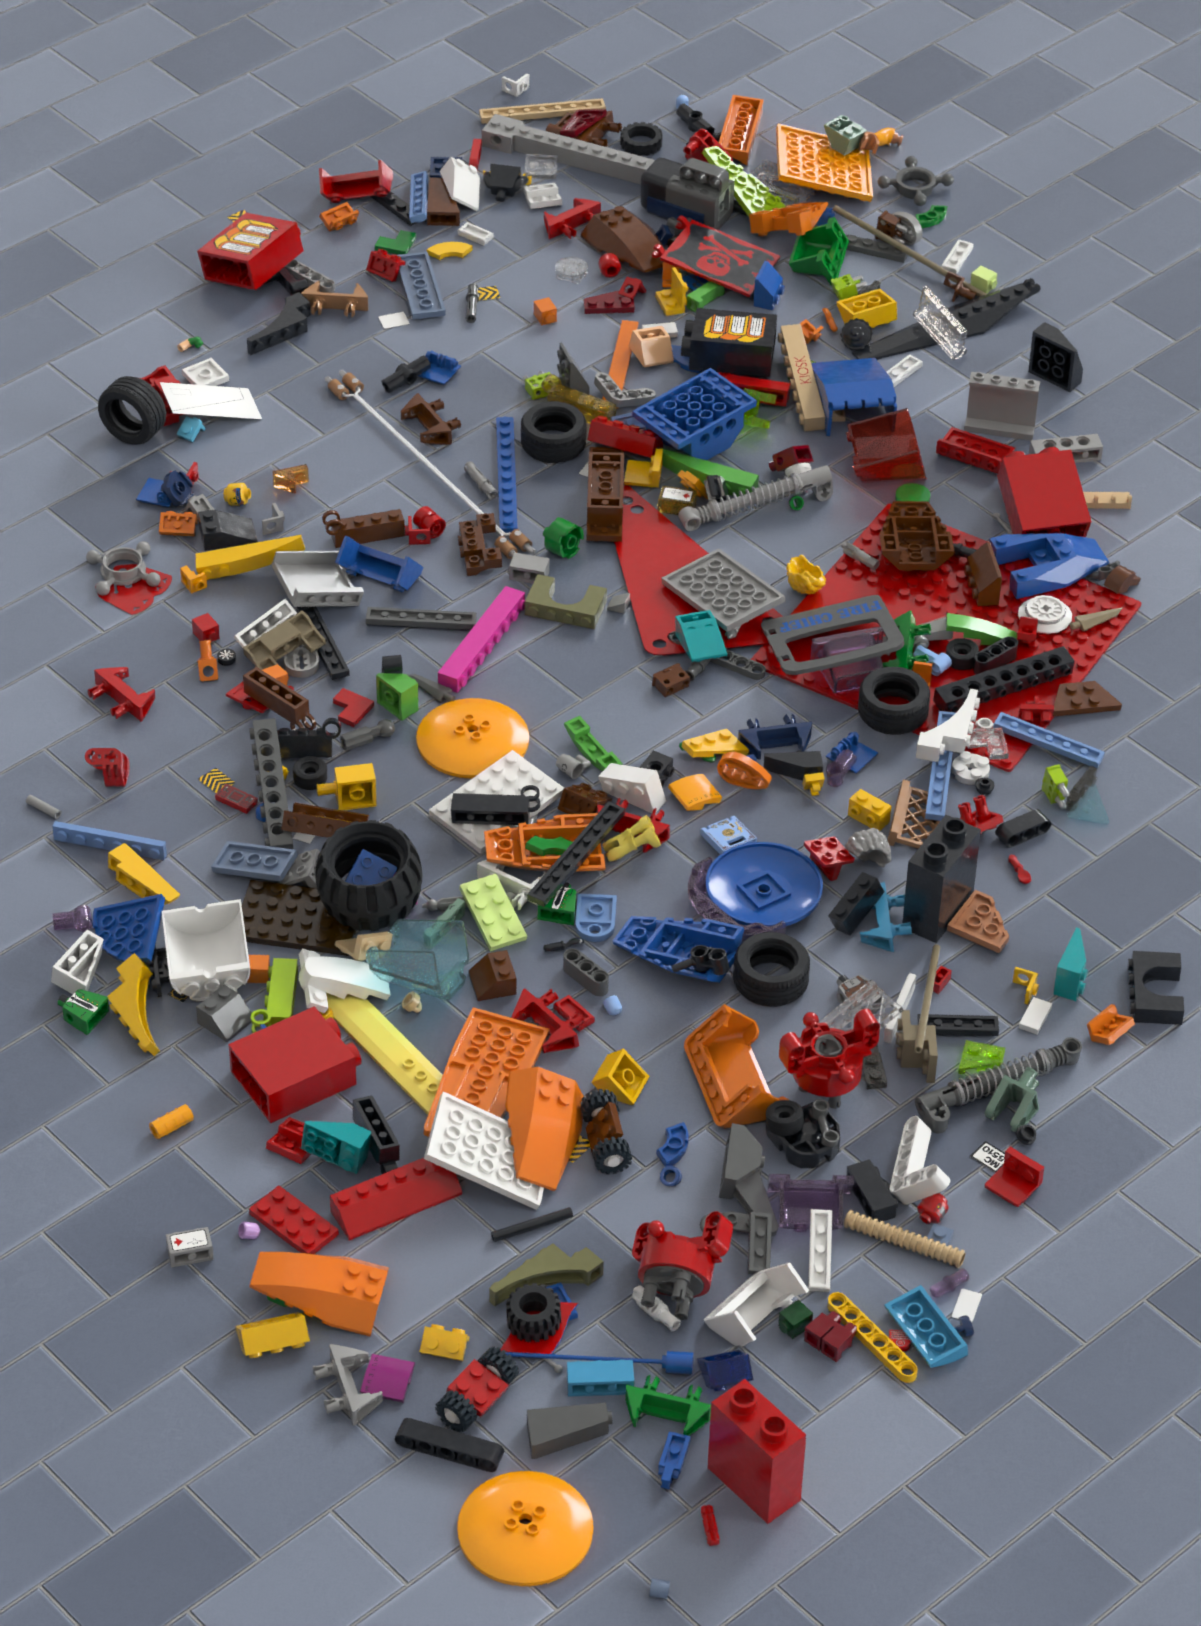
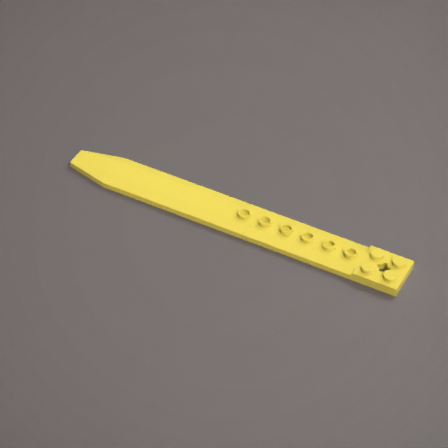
(387, 1048)

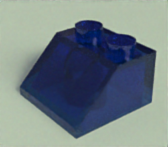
(725, 1369)

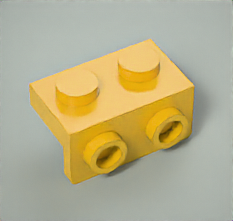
(444, 1343)

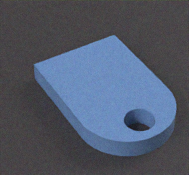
(595, 913)

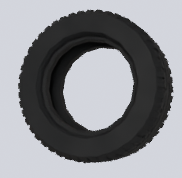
(121, 421)
(553, 447)
(896, 683)
(766, 989)

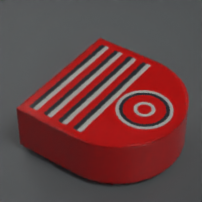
(900, 1339)

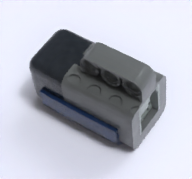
(688, 190)

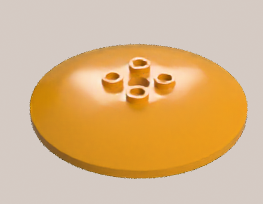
(453, 750)
(520, 1552)

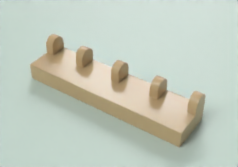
(1108, 500)

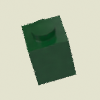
(795, 1319)

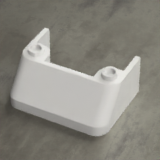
(754, 1301)

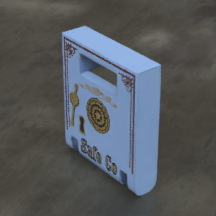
(725, 832)

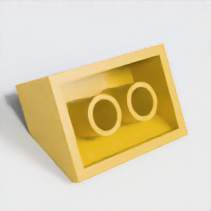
(872, 307)
(273, 1334)

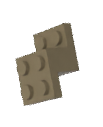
(906, 1041)

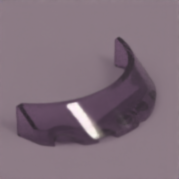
(710, 910)

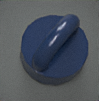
(965, 1326)

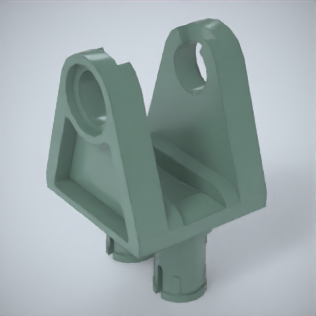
(1020, 1091)

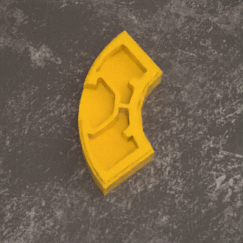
(448, 249)

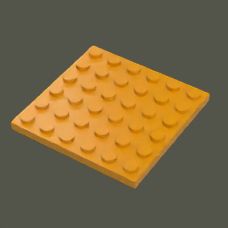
(811, 162)

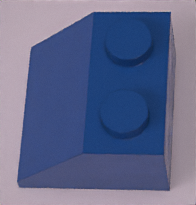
(768, 287)

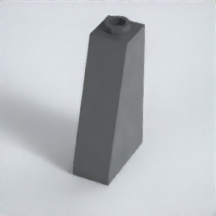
(565, 1426)

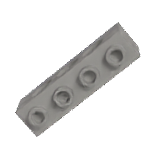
(1083, 447)

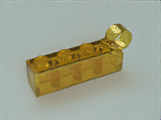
(587, 404)

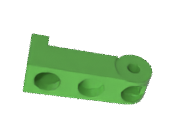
(704, 295)

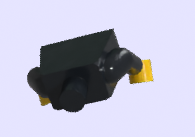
(505, 180)

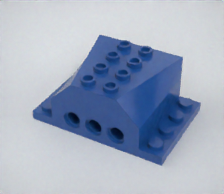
(698, 415)

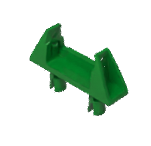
(907, 627)
(667, 1406)

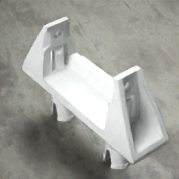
(508, 882)

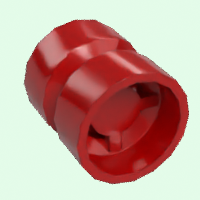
(428, 519)

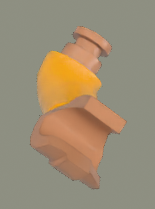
(885, 136)

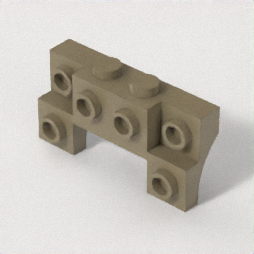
(282, 640)

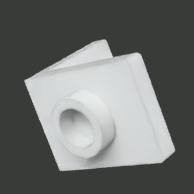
(517, 87)

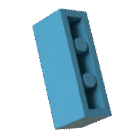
(599, 1377)

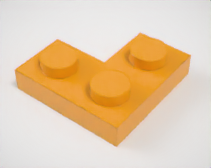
(689, 480)

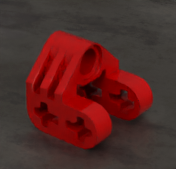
(115, 772)

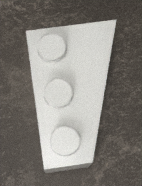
(636, 785)
(79, 963)

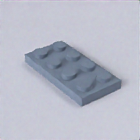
(254, 861)

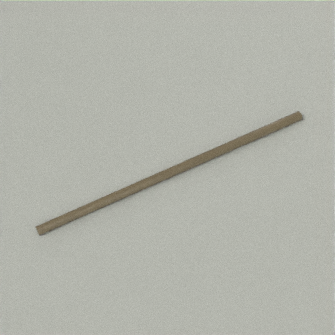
(901, 247)

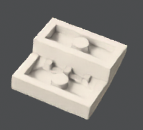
(542, 195)

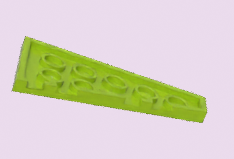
(748, 190)

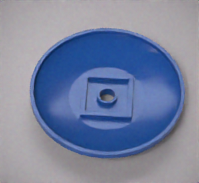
(786, 873)

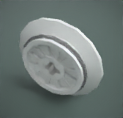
(1051, 613)

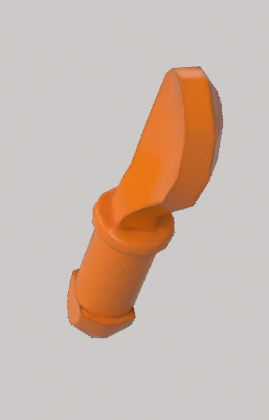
(830, 320)

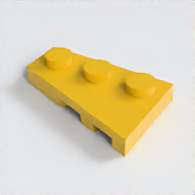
(714, 743)

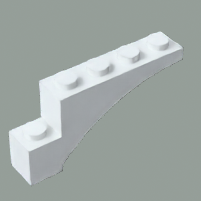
(951, 734)

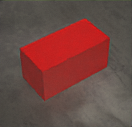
(942, 977)

